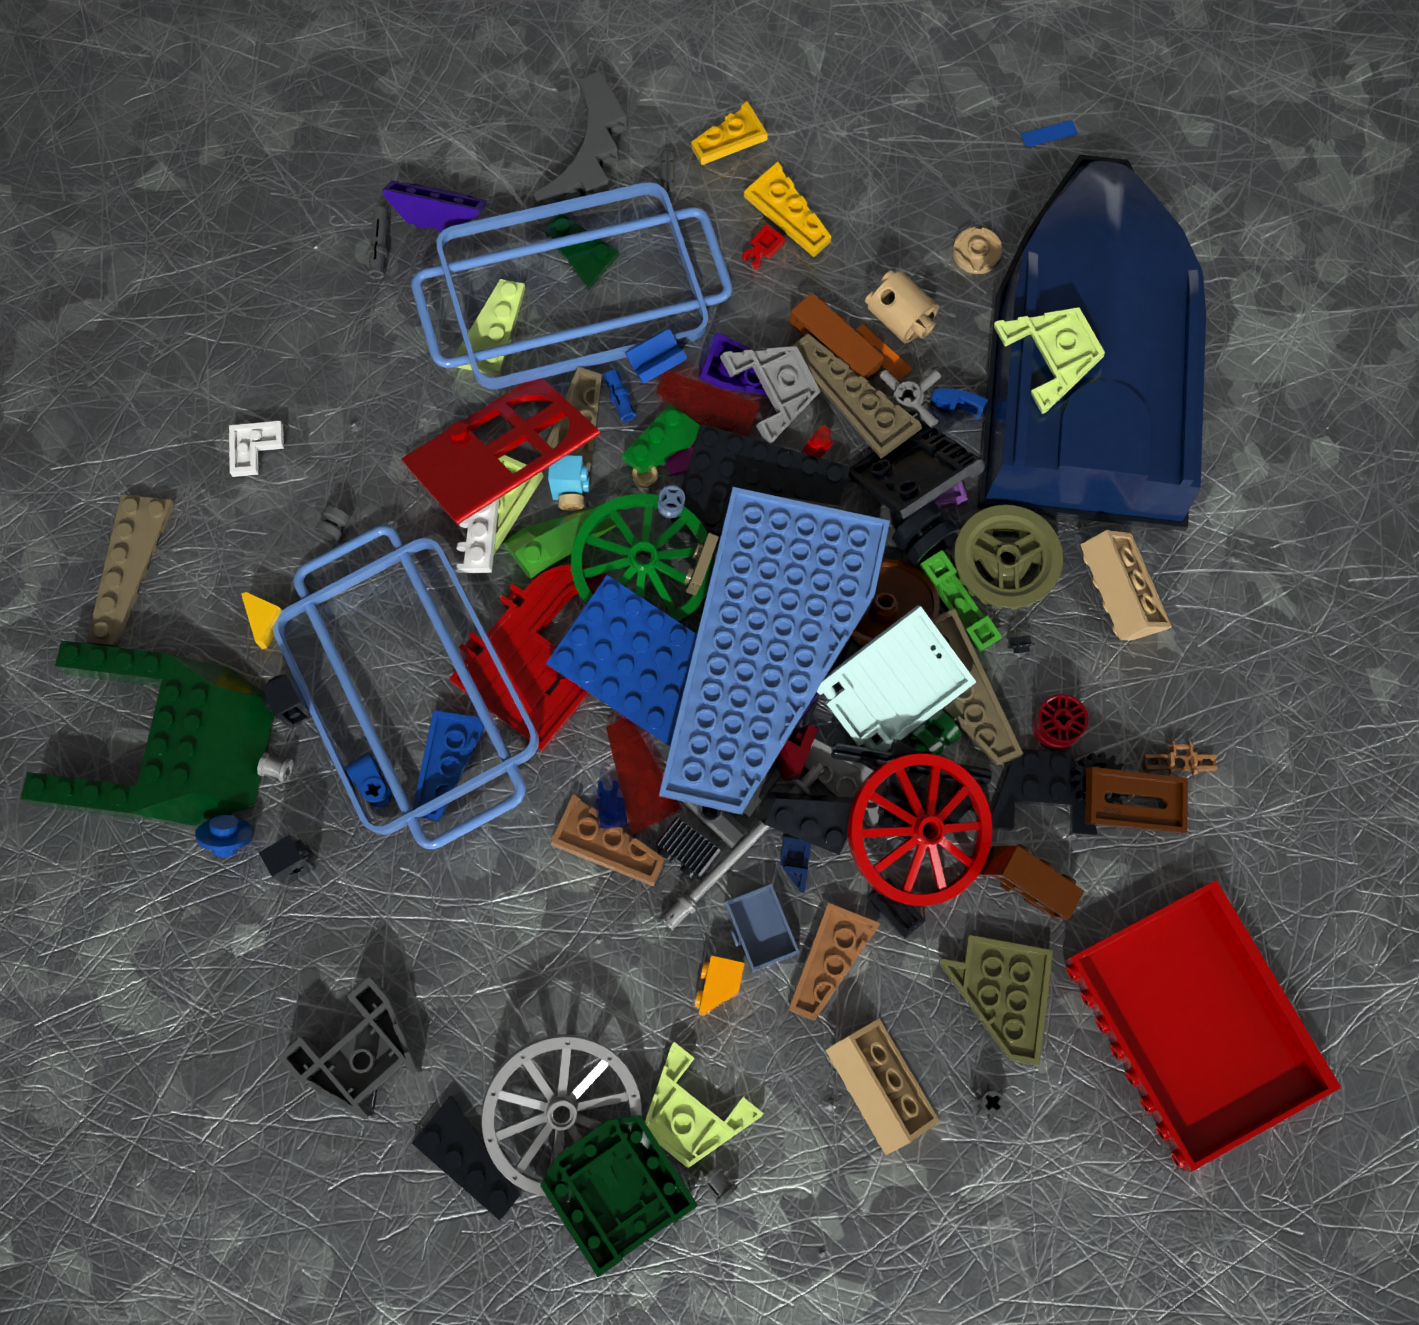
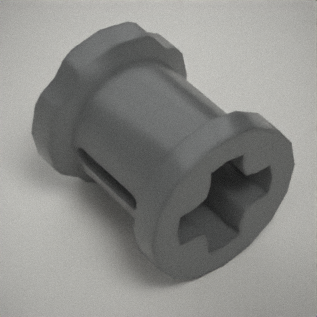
(718, 1184)

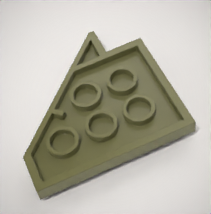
(1006, 991)

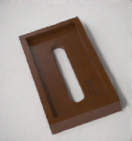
(1168, 788)

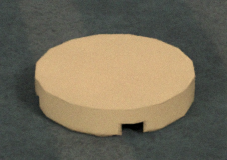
(977, 250)

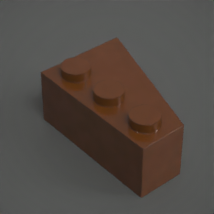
(1033, 880)

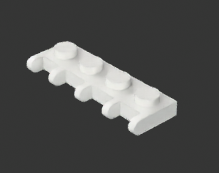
(479, 541)

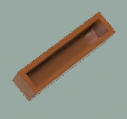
(832, 331)

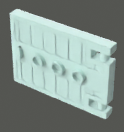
(895, 682)

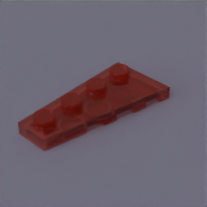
(638, 777)

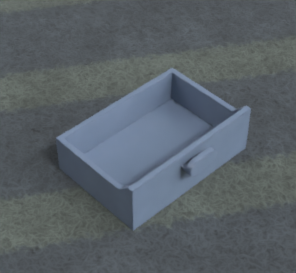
(761, 928)

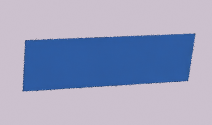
(1049, 133)

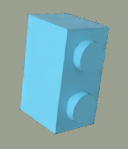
(568, 477)

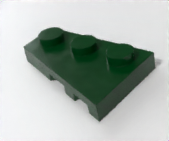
(586, 259)

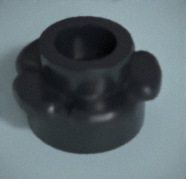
(1020, 644)

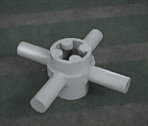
(914, 390)

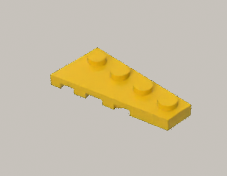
(783, 205)

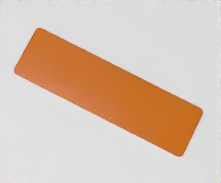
(892, 361)

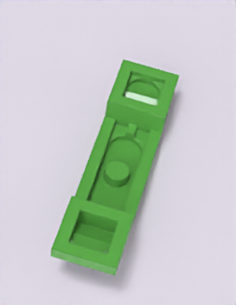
(954, 596)

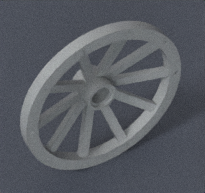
(523, 1056)

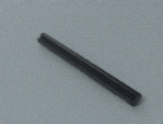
(878, 757)

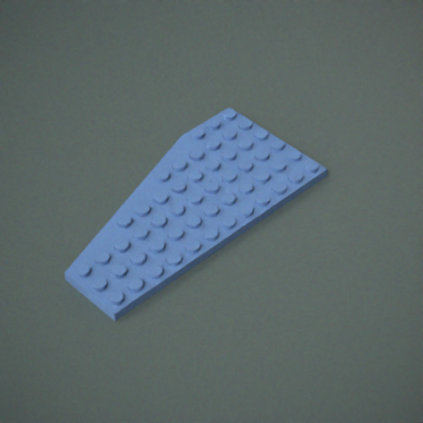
(771, 627)

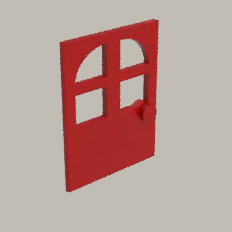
(469, 475)

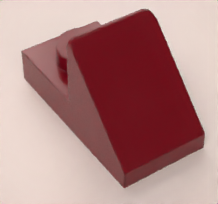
(795, 752)

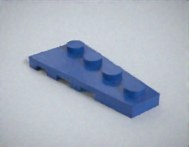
(445, 757)

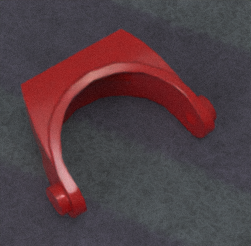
(819, 442)

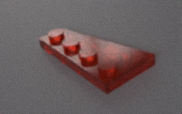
(708, 404)

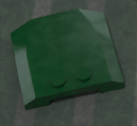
(615, 1190)

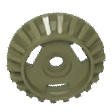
(1035, 543)

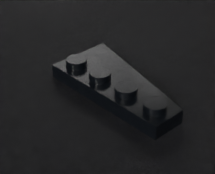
(463, 1156)

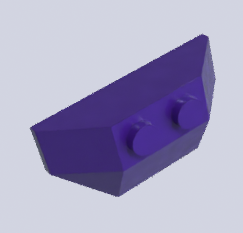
(432, 206)

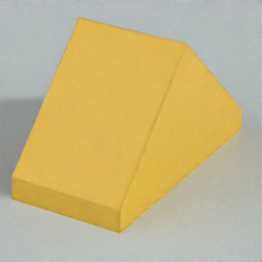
(262, 618)

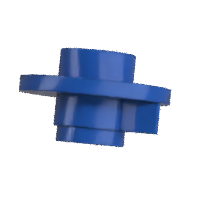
(224, 835)

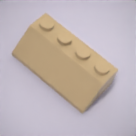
(1124, 585)
(882, 1087)

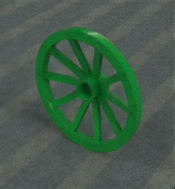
(637, 548)

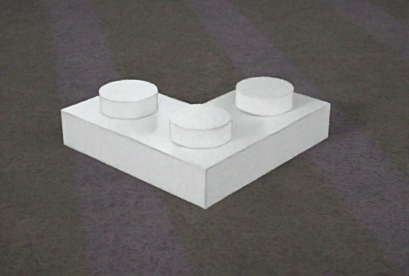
(247, 440)

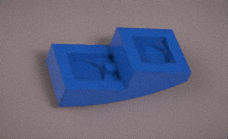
(950, 399)

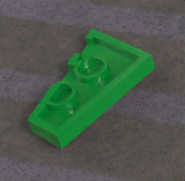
(662, 439)

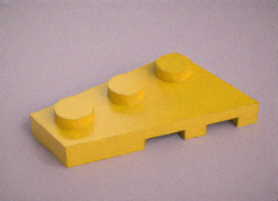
(734, 134)

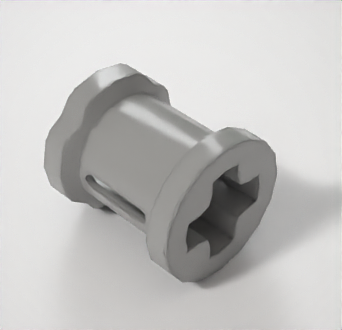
(275, 767)

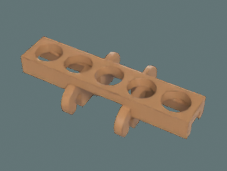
(1171, 757)

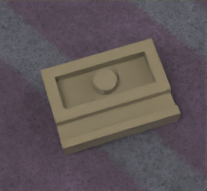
(703, 556)

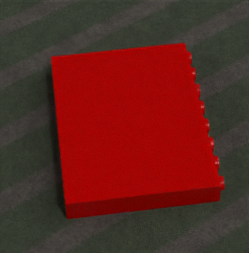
(1201, 1027)

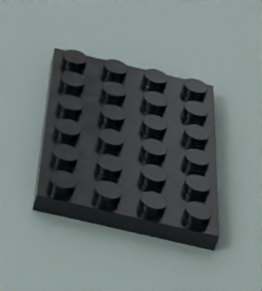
(732, 460)

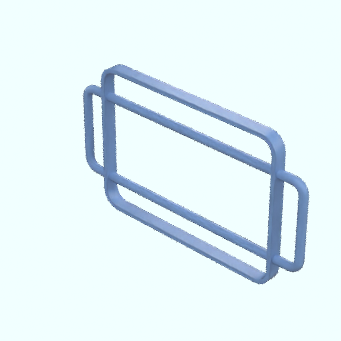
(555, 209)
(308, 604)

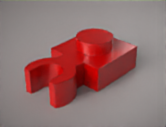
(765, 244)

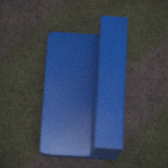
(655, 356)

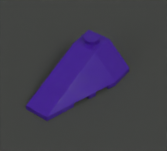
(714, 372)

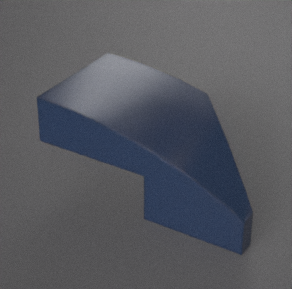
(795, 860)

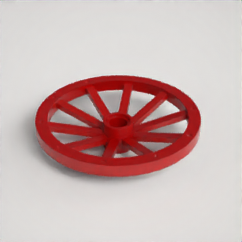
(915, 829)

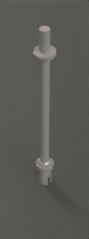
(688, 902)

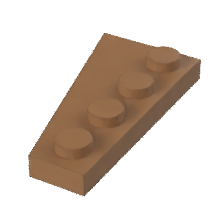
(608, 847)
(833, 952)

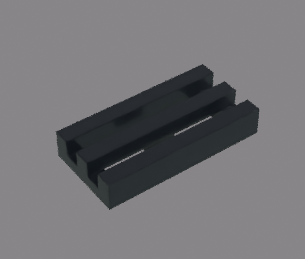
(888, 916)

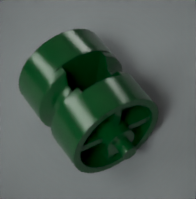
(937, 732)

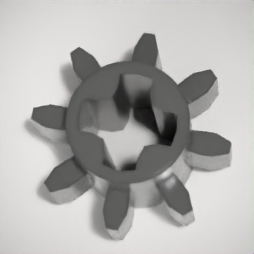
(998, 1103)

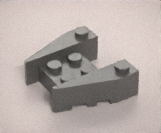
(361, 1058)

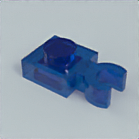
(609, 808)

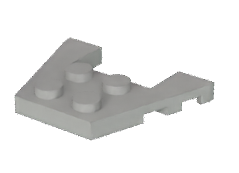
(783, 379)

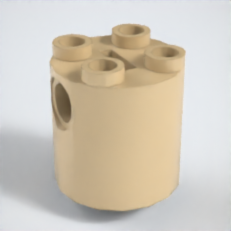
(909, 313)

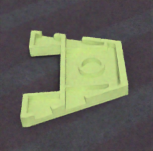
(1065, 345)
(686, 1125)

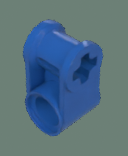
(367, 778)

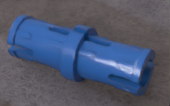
(619, 396)

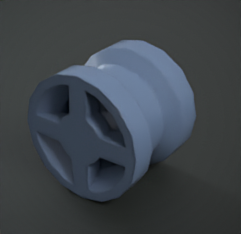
(672, 495)

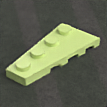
(495, 325)
(513, 502)

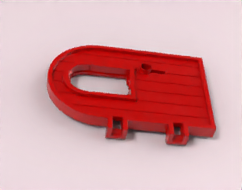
(525, 655)

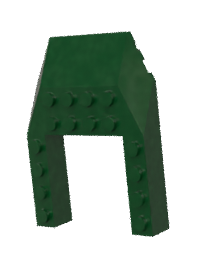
(199, 746)

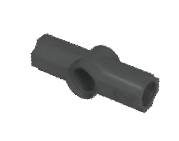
(723, 825)

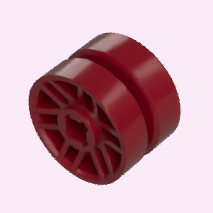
(1060, 722)

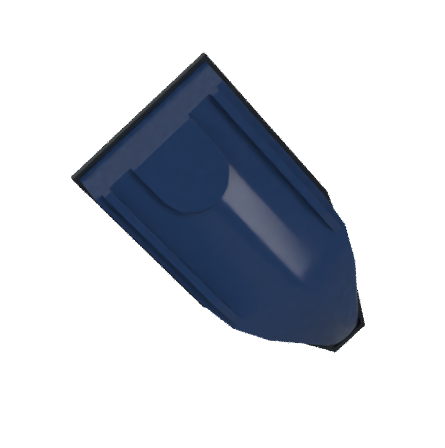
(1132, 427)

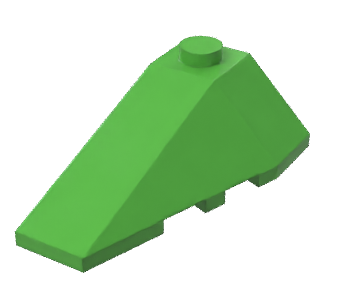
(551, 541)

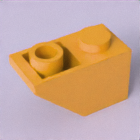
(721, 983)

